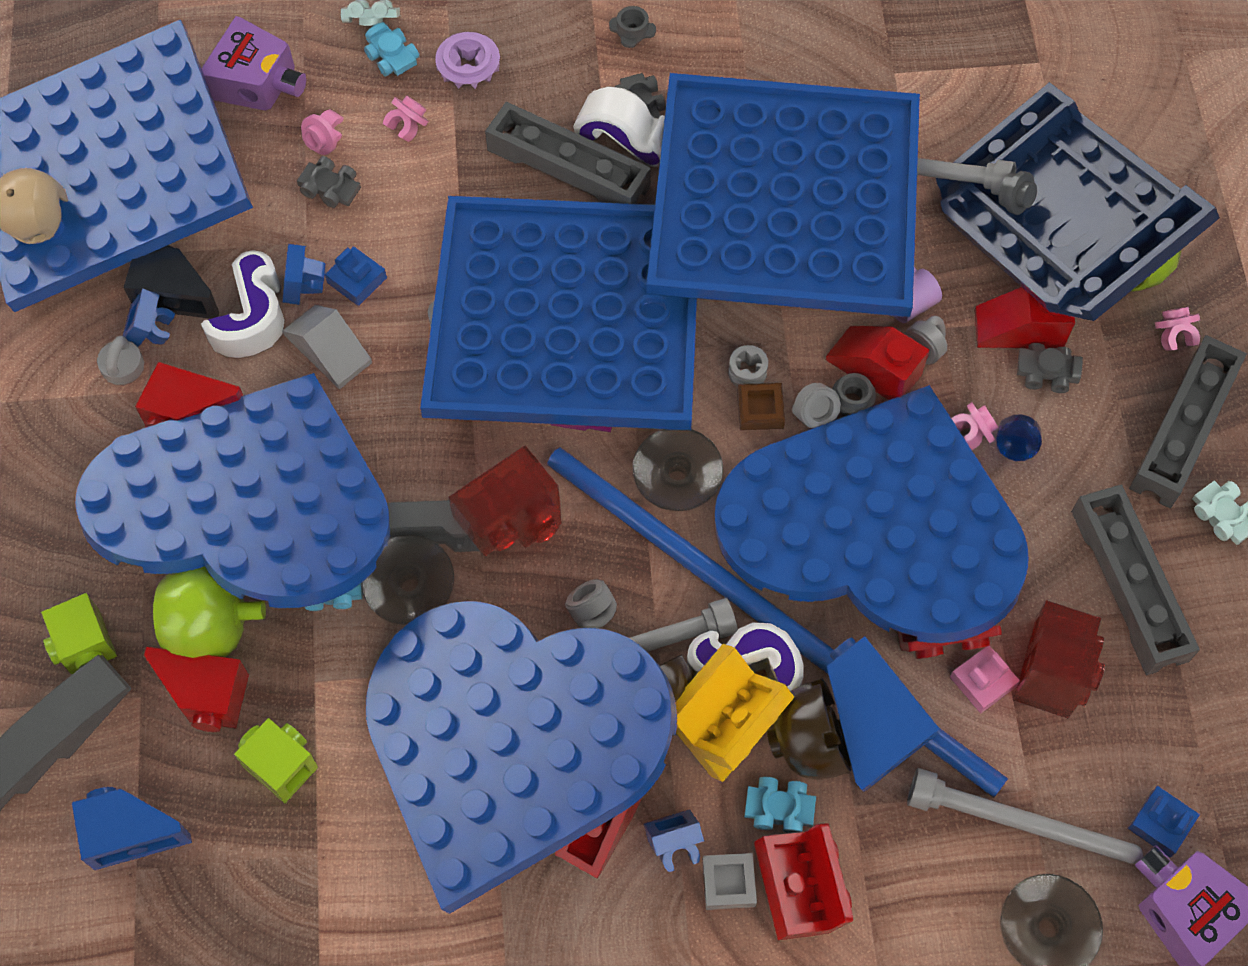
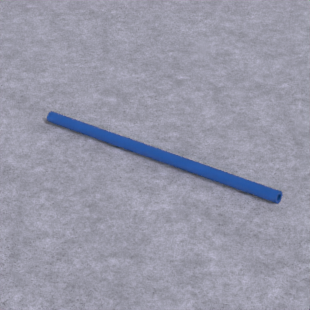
(747, 599)

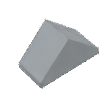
(328, 344)

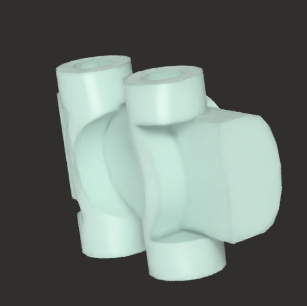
(369, 15)
(1221, 510)

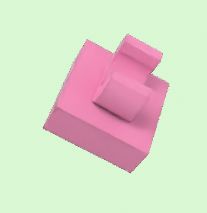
(984, 679)

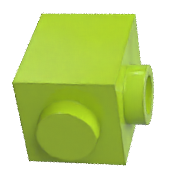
(76, 633)
(276, 758)

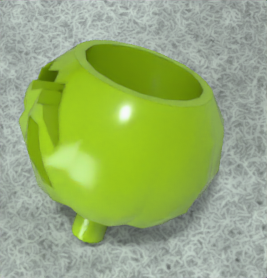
(199, 616)

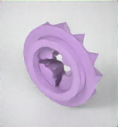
(467, 46)

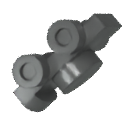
(643, 88)
(330, 186)
(1049, 364)

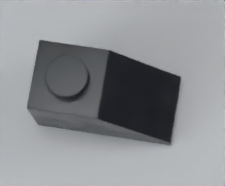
(174, 280)

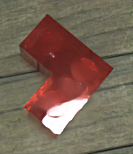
(509, 504)
(1061, 660)

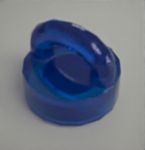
(1019, 437)

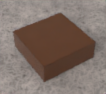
(761, 406)

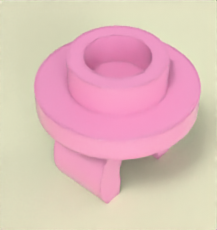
(410, 112)
(319, 131)
(1178, 321)
(979, 422)

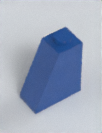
(876, 712)

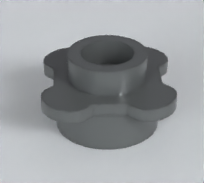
(632, 26)

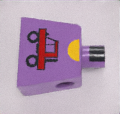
(251, 67)
(1193, 905)

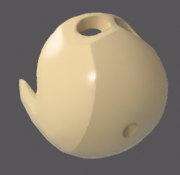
(30, 205)

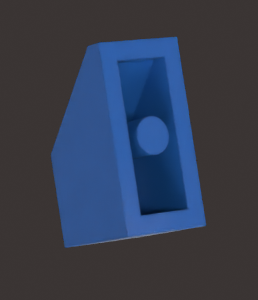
(121, 828)

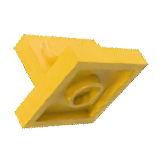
(727, 711)

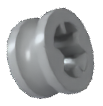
(751, 355)

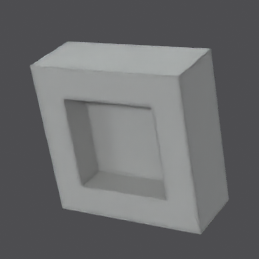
(729, 881)

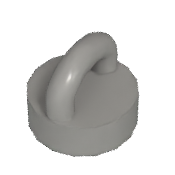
(930, 335)
(120, 361)
(816, 405)
(589, 601)

